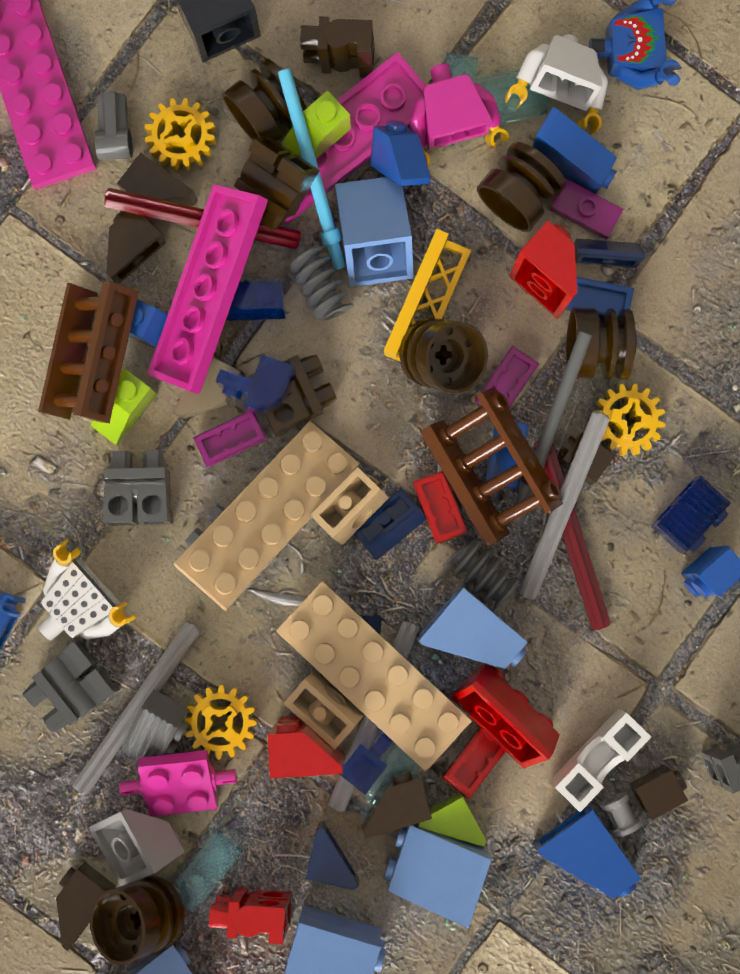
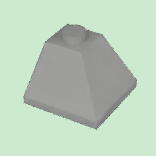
(136, 844)

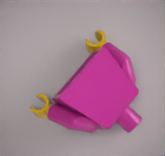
(454, 112)

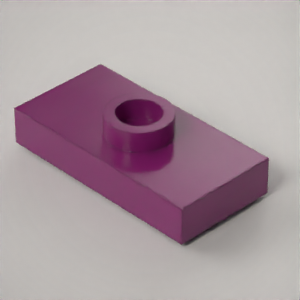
(586, 209)
(511, 374)
(230, 438)

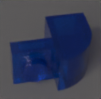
(266, 389)

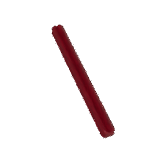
(189, 215)
(578, 553)

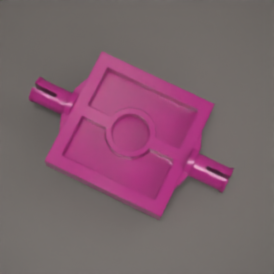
(178, 783)

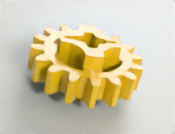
(189, 126)
(631, 405)
(232, 732)

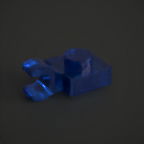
(366, 765)

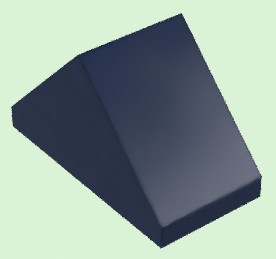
(329, 863)

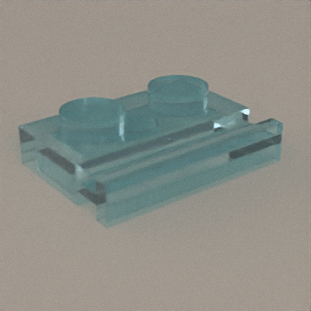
(498, 86)

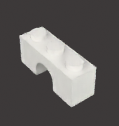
(612, 743)

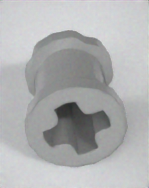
(620, 814)

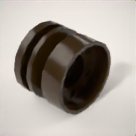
(263, 106)
(521, 186)
(611, 343)
(458, 360)
(136, 920)

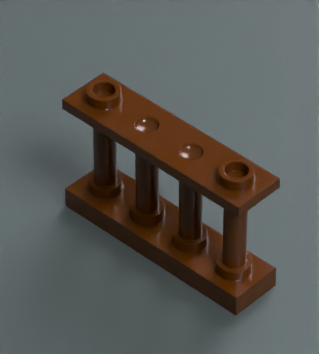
(104, 354)
(461, 476)

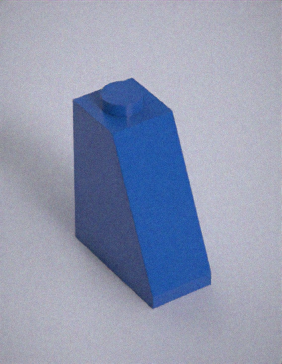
(575, 152)
(589, 853)

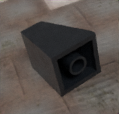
(219, 24)

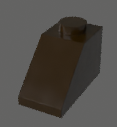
(151, 180)
(130, 244)
(397, 805)
(76, 901)

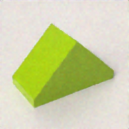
(454, 820)

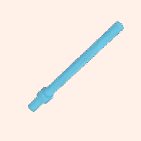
(330, 234)

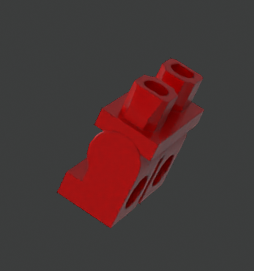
(252, 913)

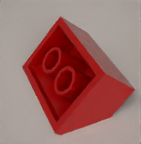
(548, 268)
(507, 716)
(300, 751)

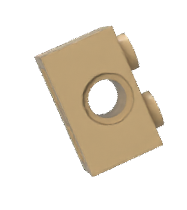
(349, 506)
(324, 709)

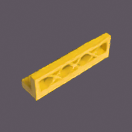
(419, 289)

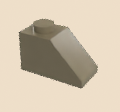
(211, 394)

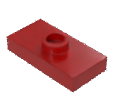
(439, 507)
(473, 763)

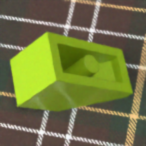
(325, 123)
(129, 404)

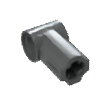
(113, 136)

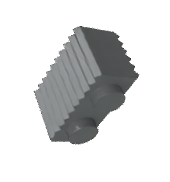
(156, 727)

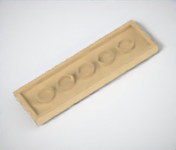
(265, 516)
(374, 676)

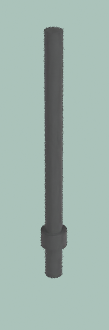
(557, 409)

